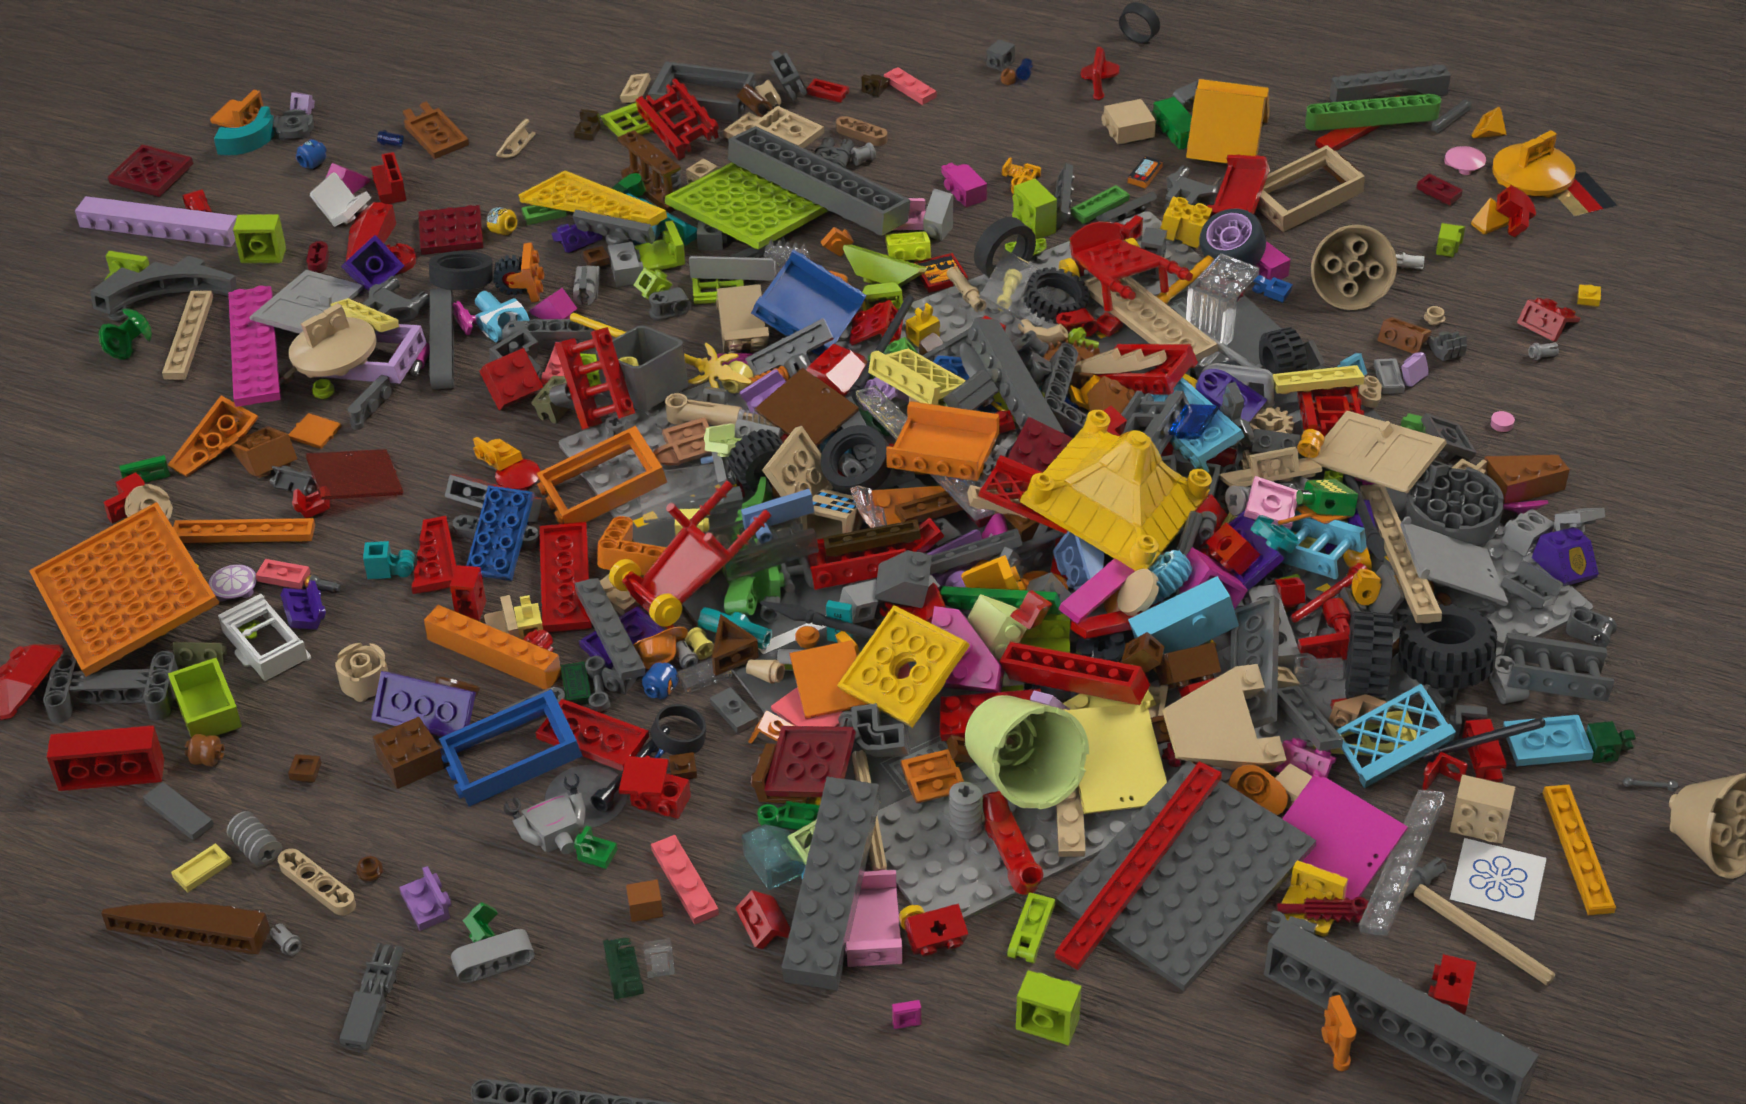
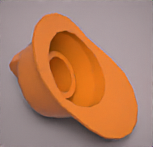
(660, 647)
(1260, 787)

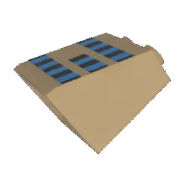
(833, 514)

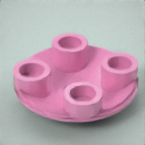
(1465, 159)

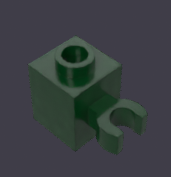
(1607, 741)

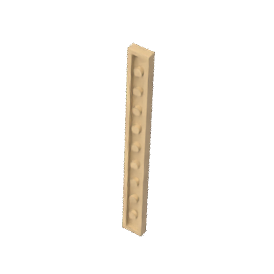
(1416, 590)

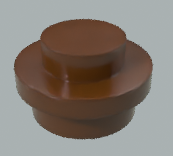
(369, 868)

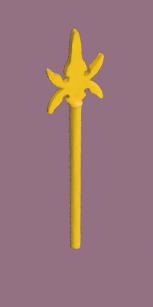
(712, 368)

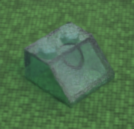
(772, 855)

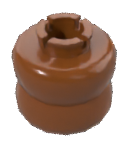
(204, 750)

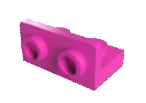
(1306, 758)

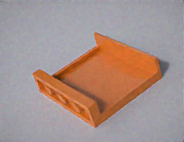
(944, 441)

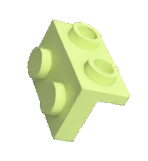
(720, 439)

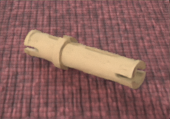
(969, 293)

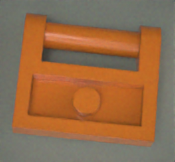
(1339, 1032)

